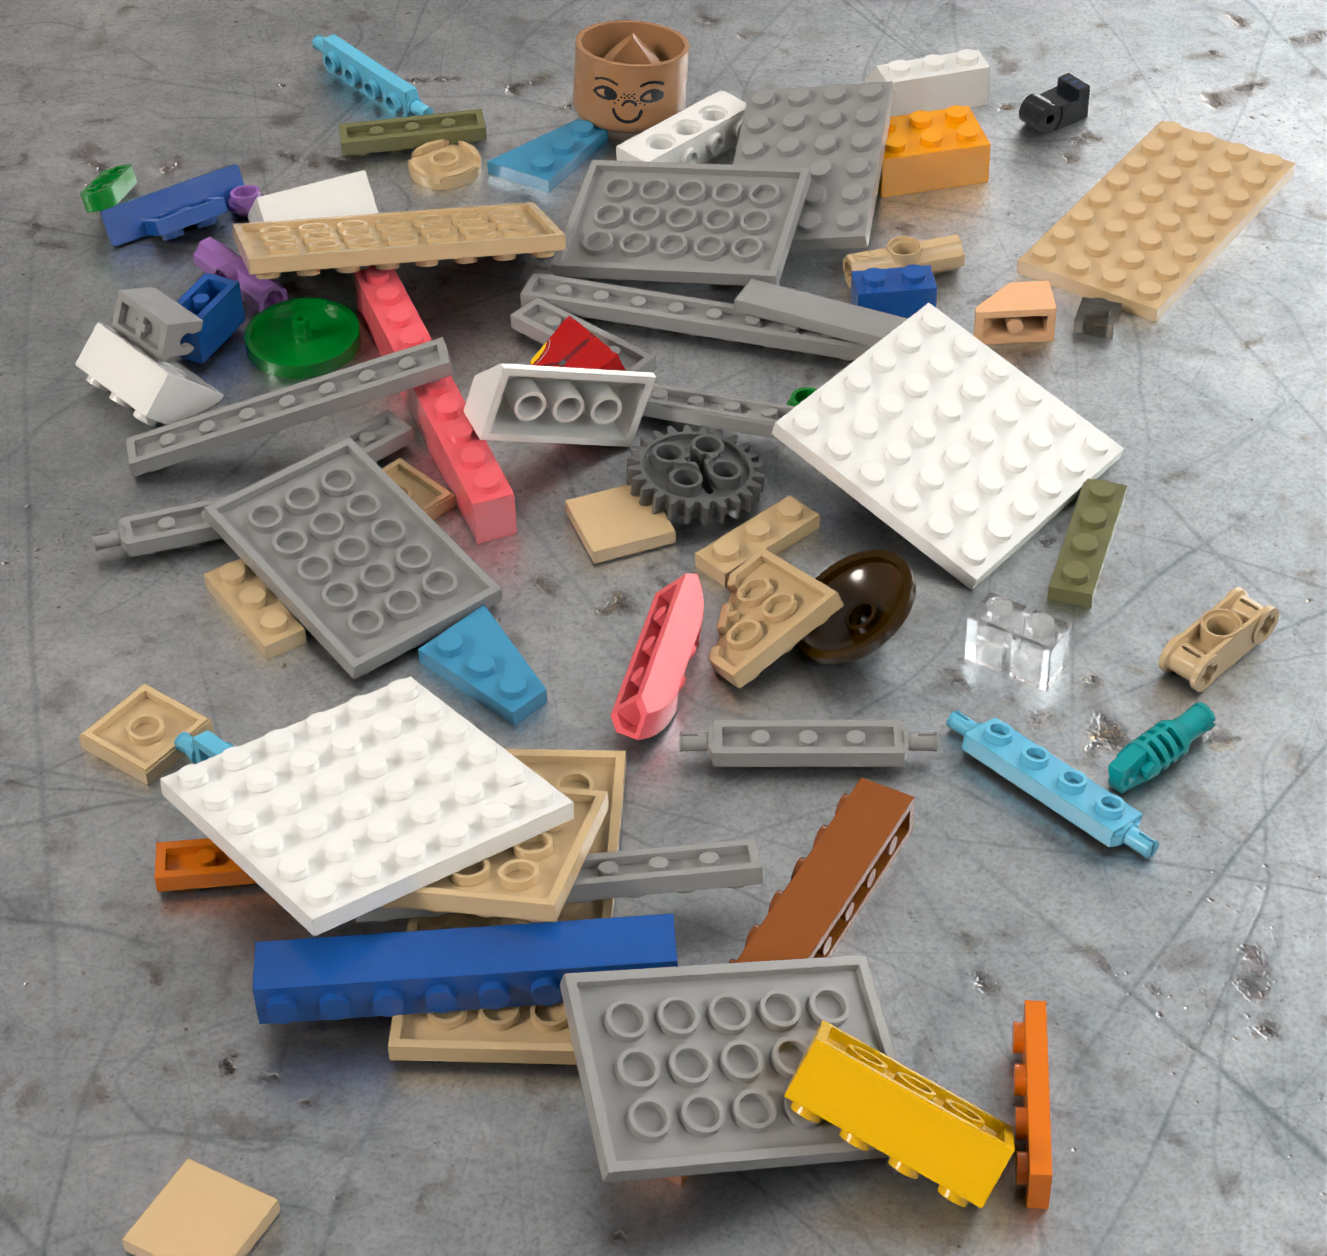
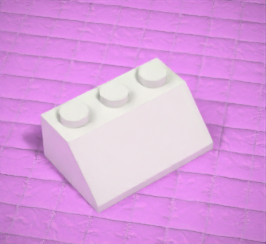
(936, 81)
(326, 198)
(137, 380)

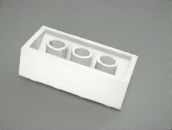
(558, 404)

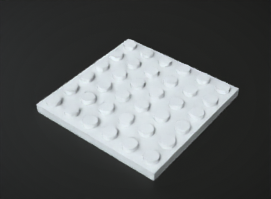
(948, 444)
(364, 803)

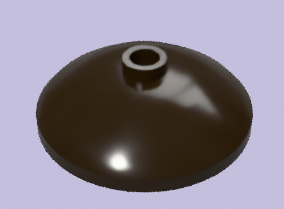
(877, 600)

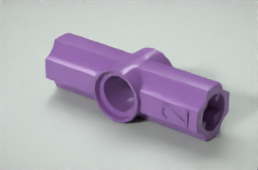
(220, 260)

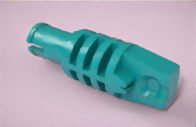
(1159, 748)

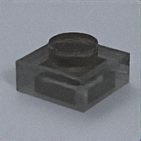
(1097, 317)

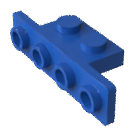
(173, 207)

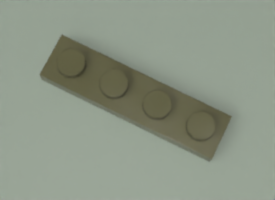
(411, 132)
(1087, 543)

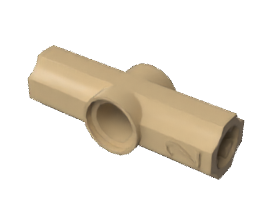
(940, 253)

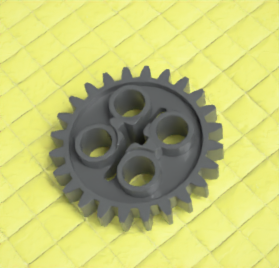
(695, 474)

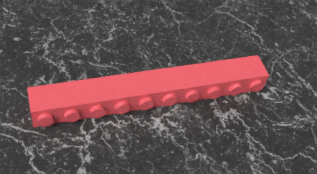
(438, 411)

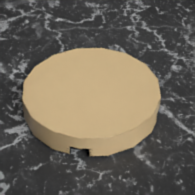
(444, 165)

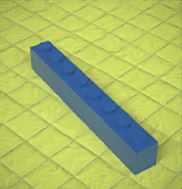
(448, 967)

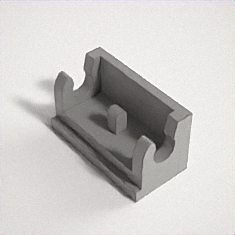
(154, 322)

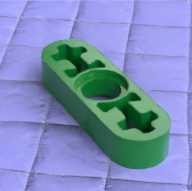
(108, 188)

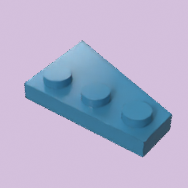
(551, 157)
(485, 666)

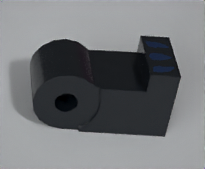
(1058, 106)

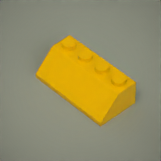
(901, 1115)

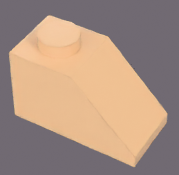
(1017, 314)

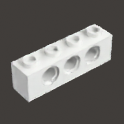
(690, 135)

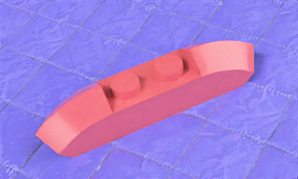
(660, 660)

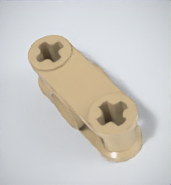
(1218, 639)

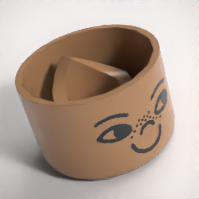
(629, 74)

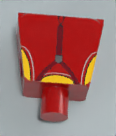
(576, 348)

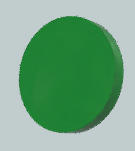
(302, 338)

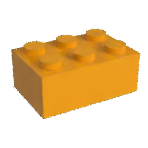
(934, 152)

